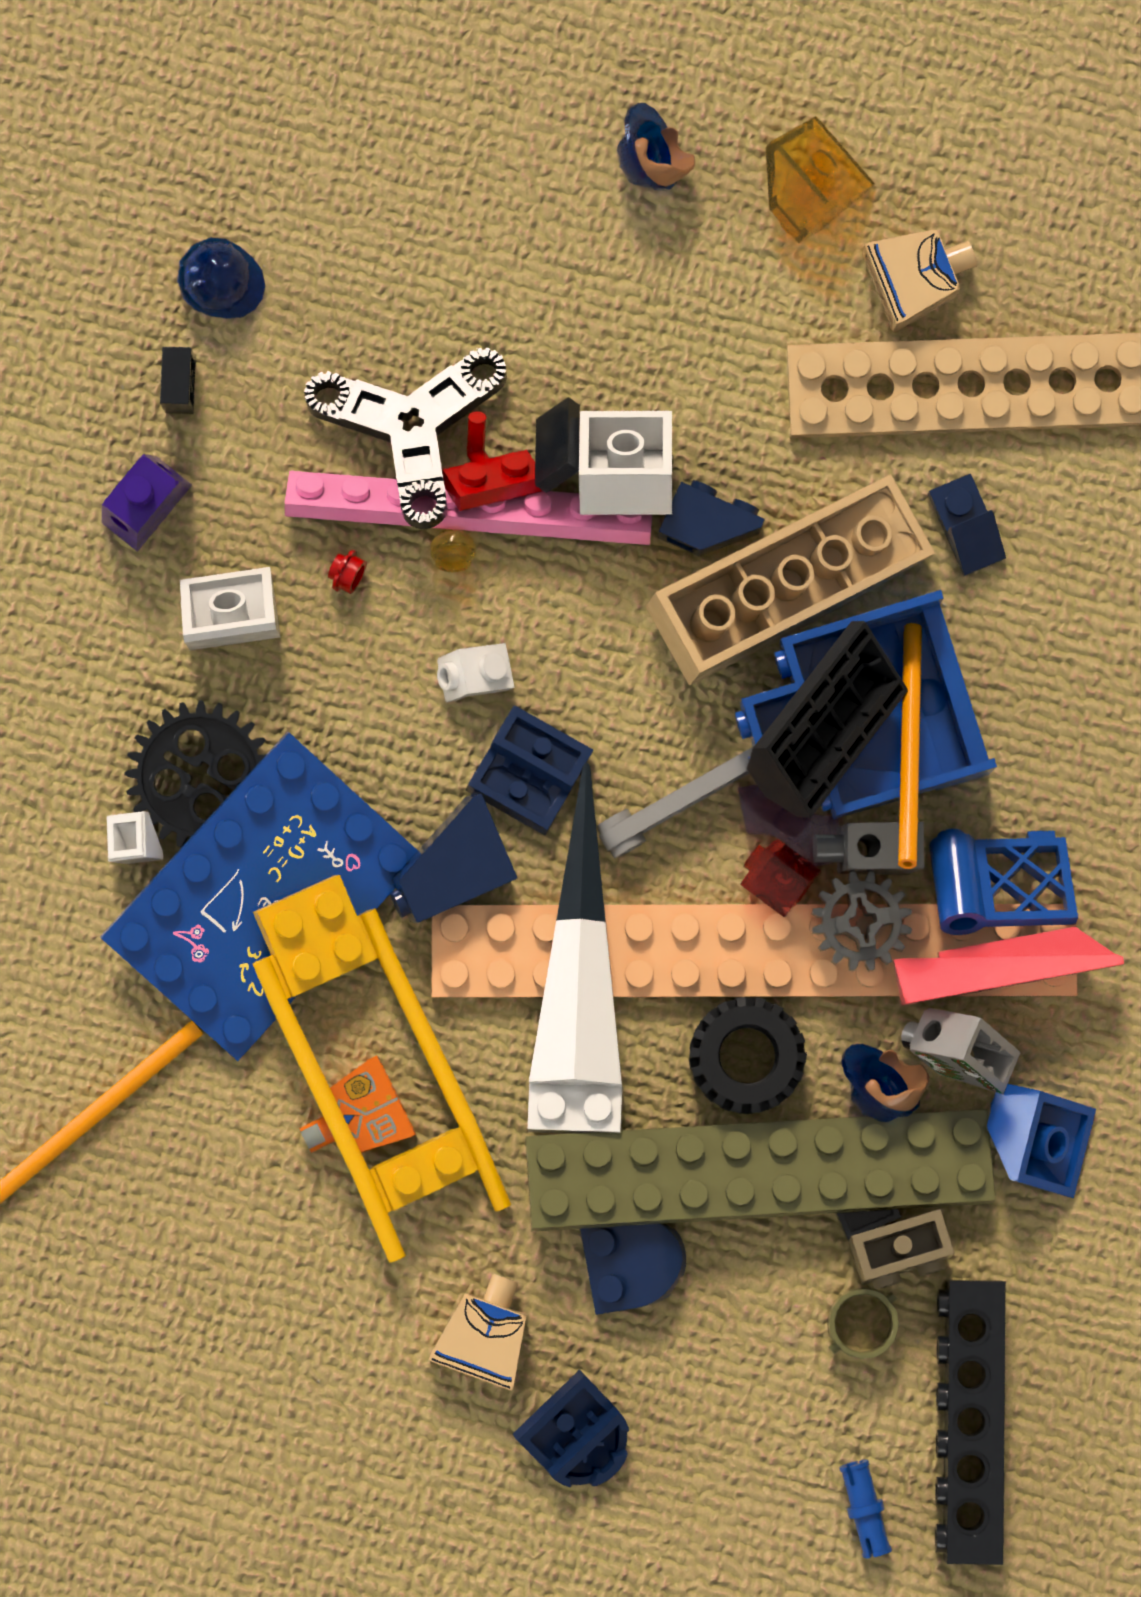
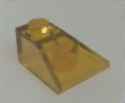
(811, 179)

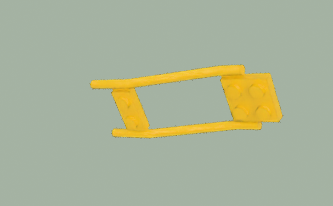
(312, 942)

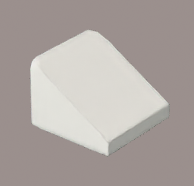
(132, 839)

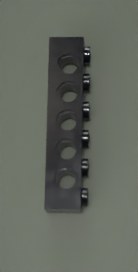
(986, 1539)

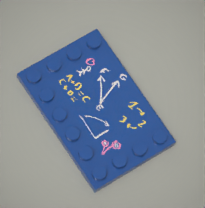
(267, 840)

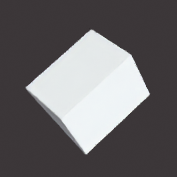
(228, 609)

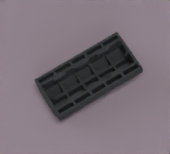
(827, 723)

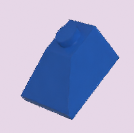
(1040, 1137)

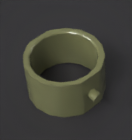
(894, 1324)

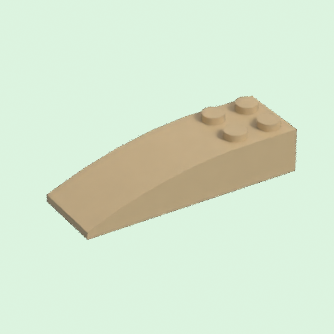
(788, 579)

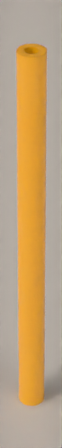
(910, 747)
(99, 1109)

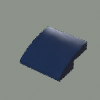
(529, 770)

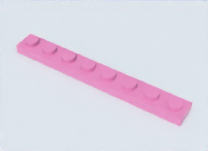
(531, 515)

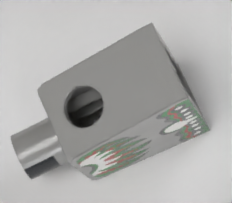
(945, 1045)

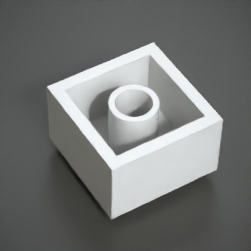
(625, 463)

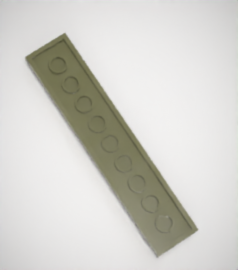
(758, 1170)

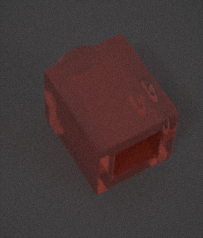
(778, 876)

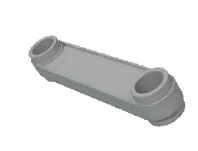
(625, 831)

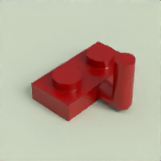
(486, 478)

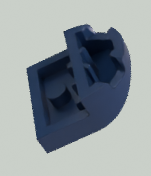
(632, 1265)
(577, 1434)

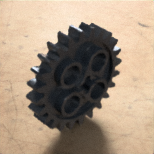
(221, 738)

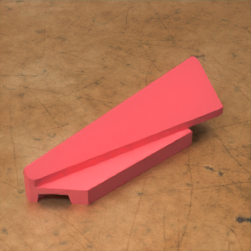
(1001, 965)

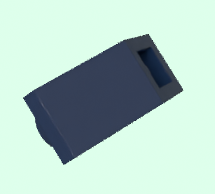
(706, 523)

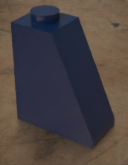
(453, 864)

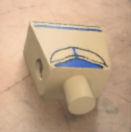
(915, 274)
(484, 1335)

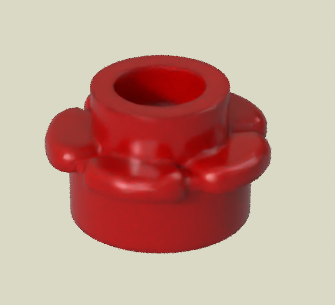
(347, 572)

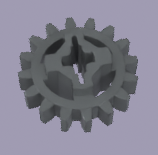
(882, 917)

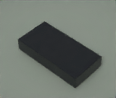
(557, 445)

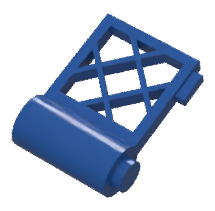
(965, 888)

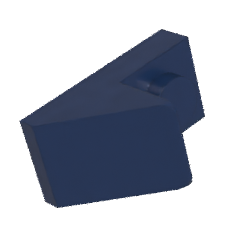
(967, 524)

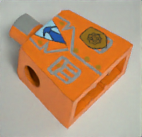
(369, 1109)

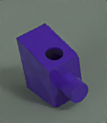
(143, 500)

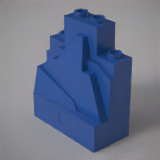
(949, 732)

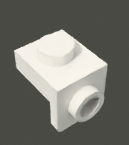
(474, 671)

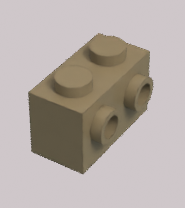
(902, 1247)

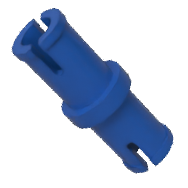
(865, 1508)

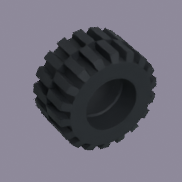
(788, 1049)

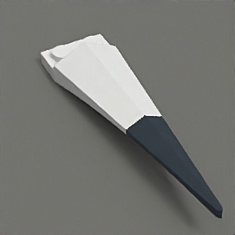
(576, 1049)

